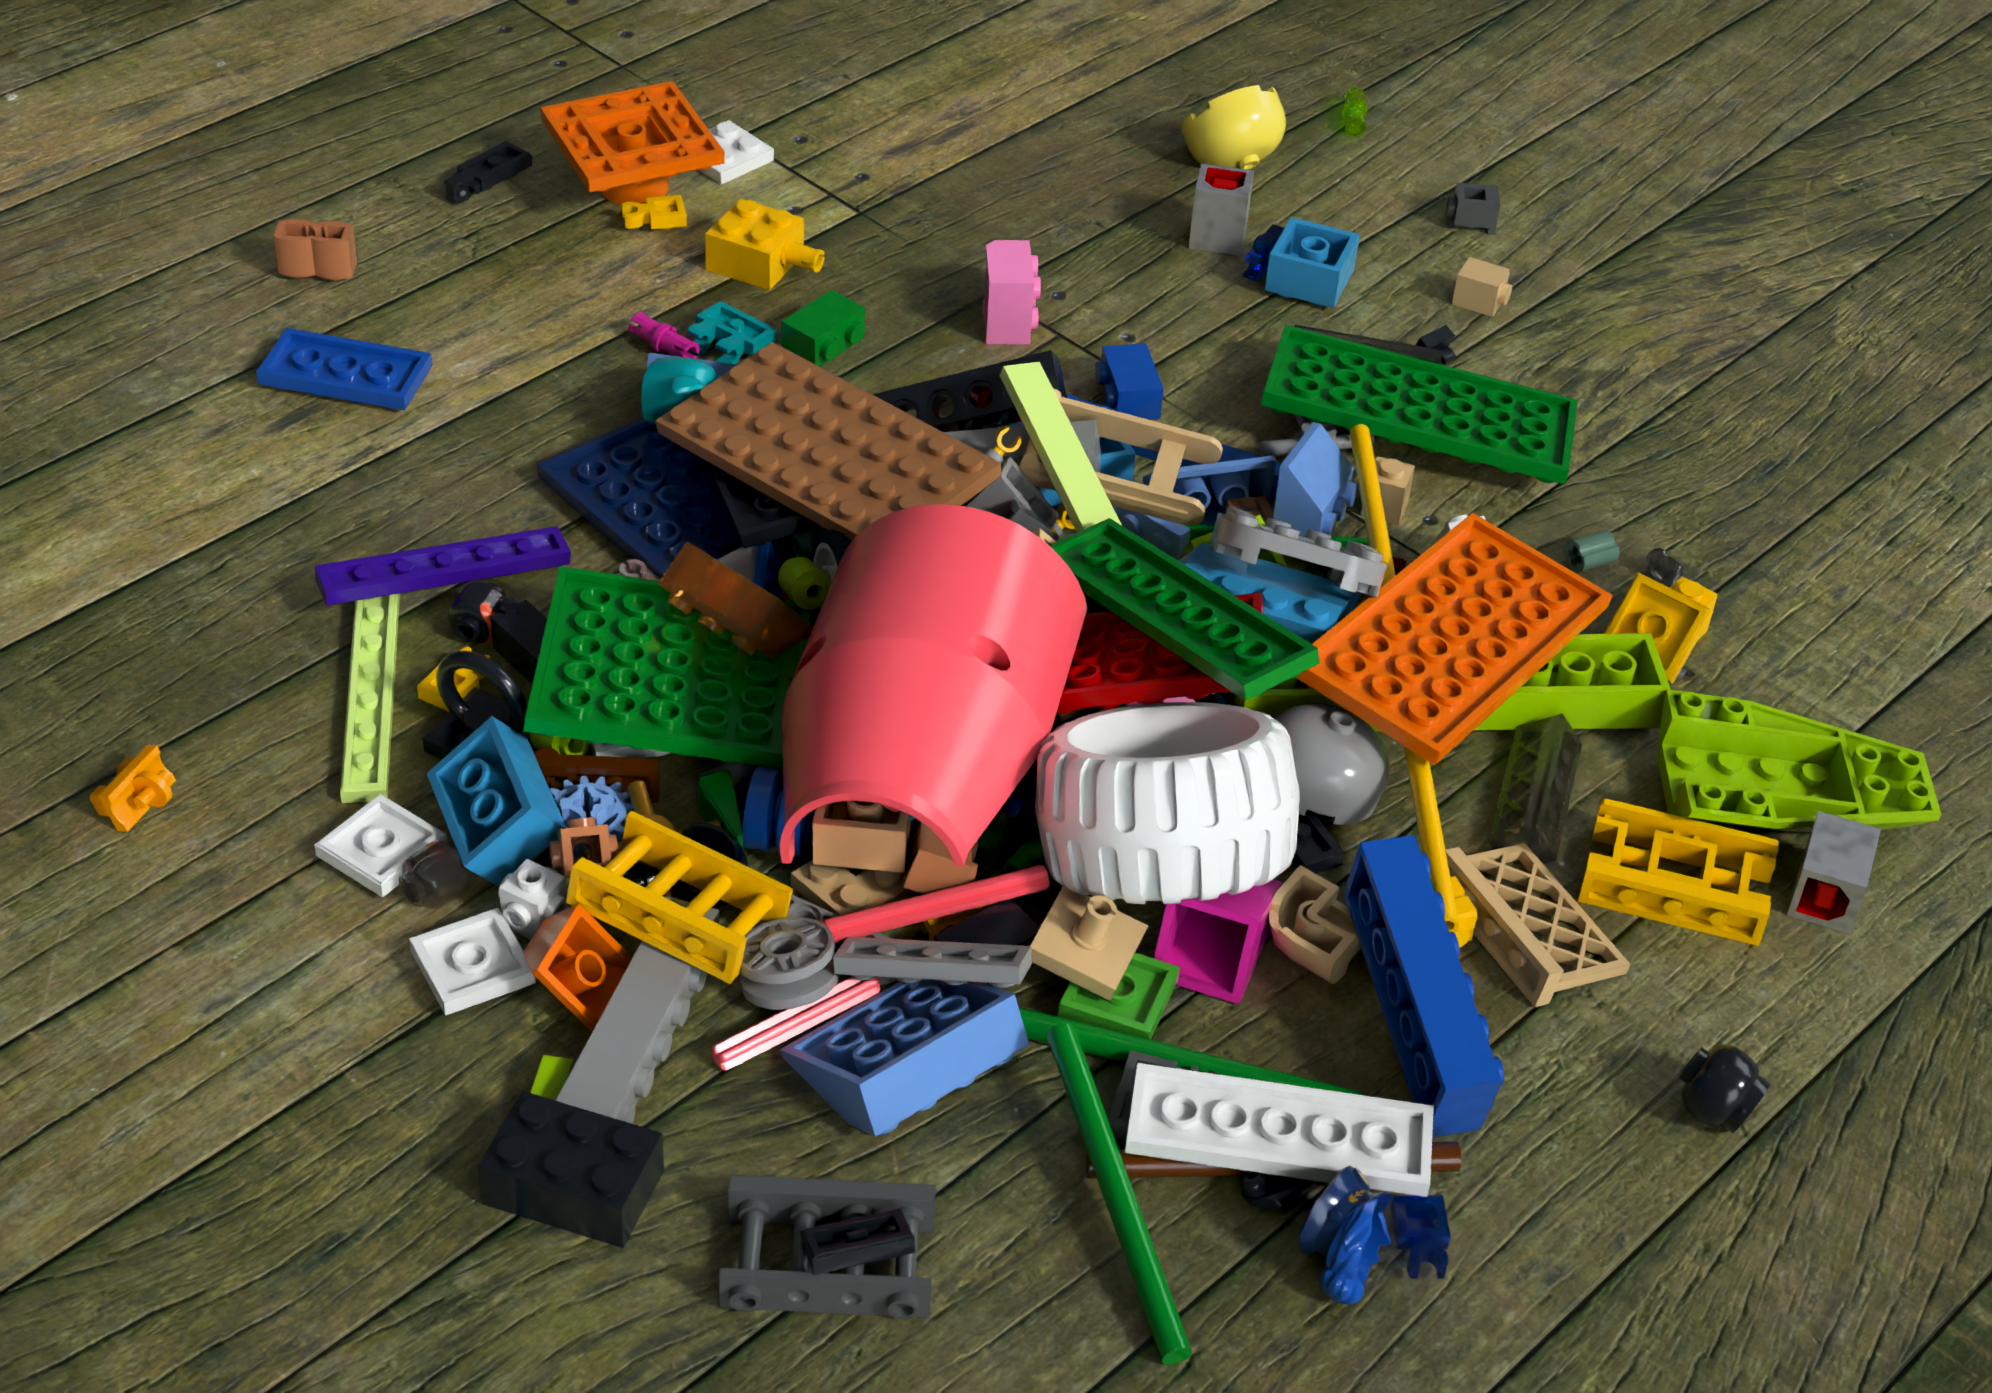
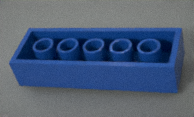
(1422, 984)

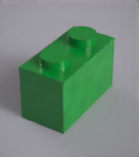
(824, 328)

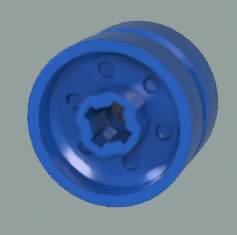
(765, 813)

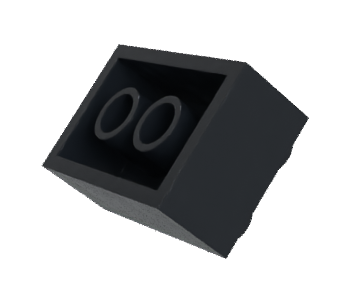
(571, 1169)

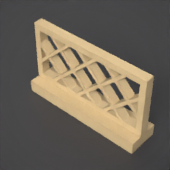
(1508, 932)

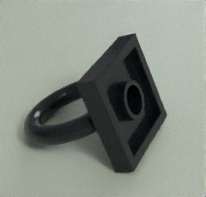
(477, 706)

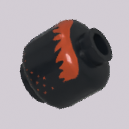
(473, 610)

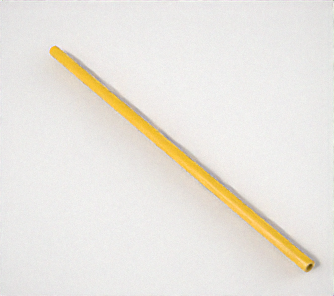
(1418, 767)

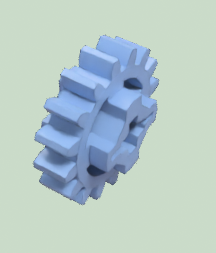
(595, 801)

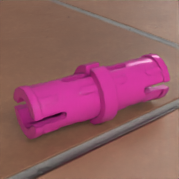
(662, 336)

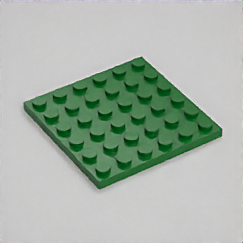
(649, 677)

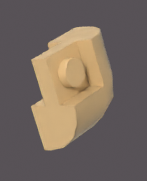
(1313, 925)

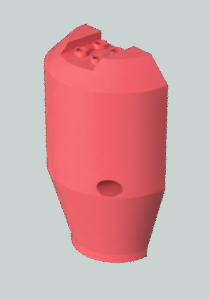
(930, 672)

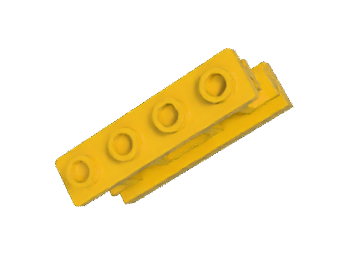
(1675, 896)

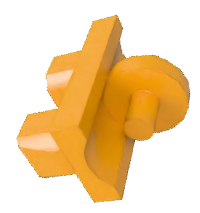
(138, 786)

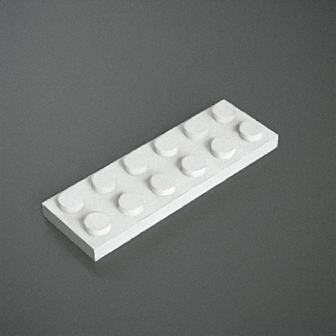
(1280, 1128)

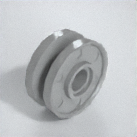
(788, 963)

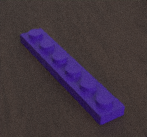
(441, 565)

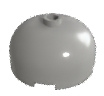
(1336, 761)

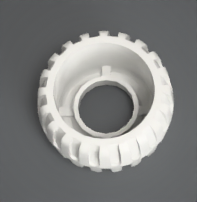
(1167, 802)

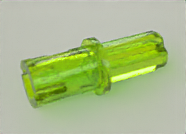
(1355, 112)

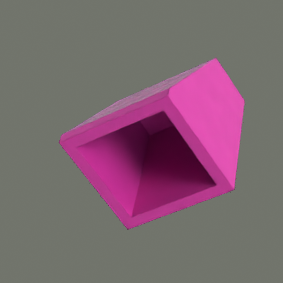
(1217, 940)

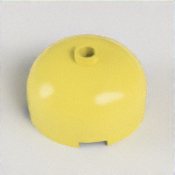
(1236, 128)

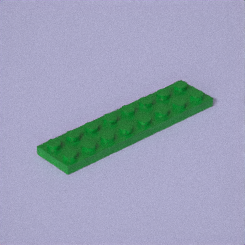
(1184, 610)

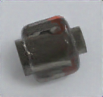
(434, 875)

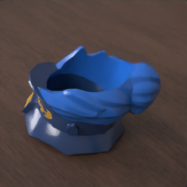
(1347, 1230)

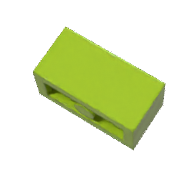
(552, 1076)

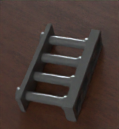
(814, 1203)

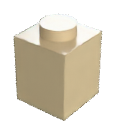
(1482, 287)
(1395, 486)

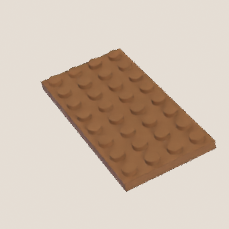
(823, 443)

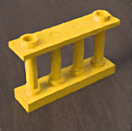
(664, 923)

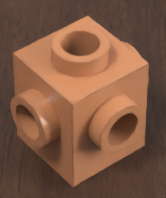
(582, 831)

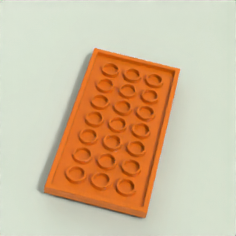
(1452, 637)

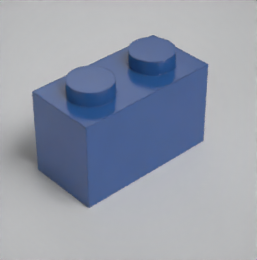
(1130, 380)

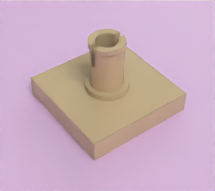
(1087, 941)

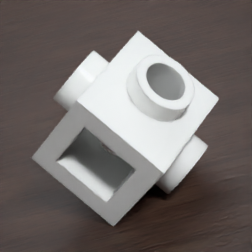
(531, 896)

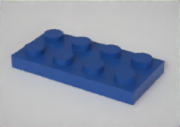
(345, 368)

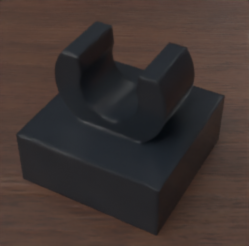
(1440, 340)

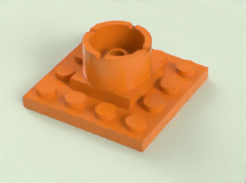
(632, 140)

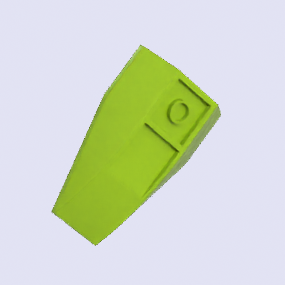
(1778, 769)

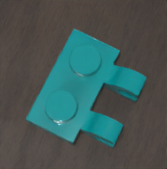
(734, 329)

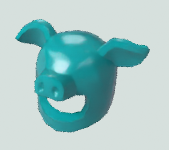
(671, 382)

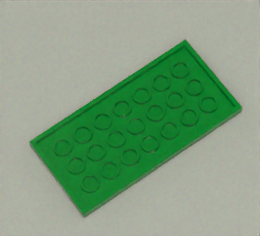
(1422, 404)

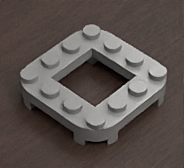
(1353, 566)

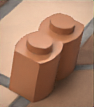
(315, 249)

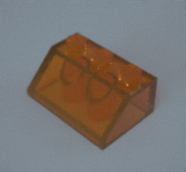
(732, 604)

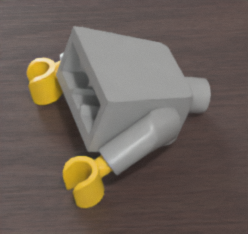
(1017, 486)

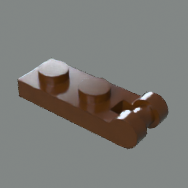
(624, 770)

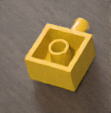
(758, 245)

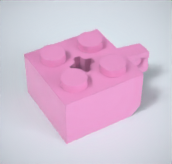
(1010, 292)

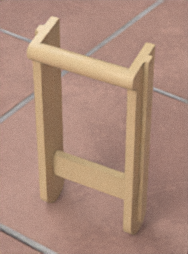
(1171, 443)

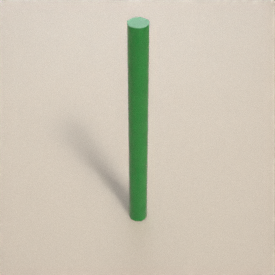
(1117, 1046)
(1119, 1195)

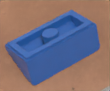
(767, 569)

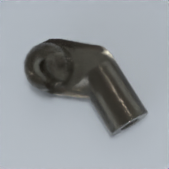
(1664, 567)

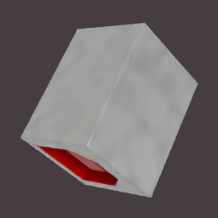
(1221, 209)
(1834, 872)

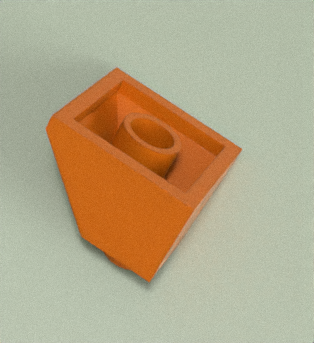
(577, 962)

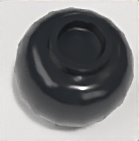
(1722, 1086)

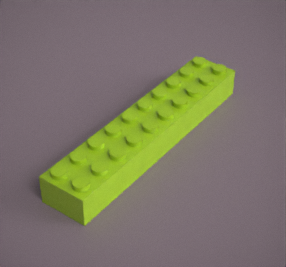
(1592, 681)

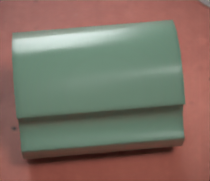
(1591, 551)

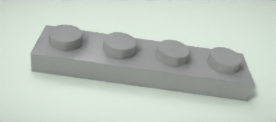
(935, 960)

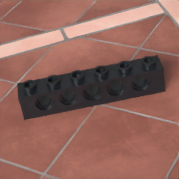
(964, 390)

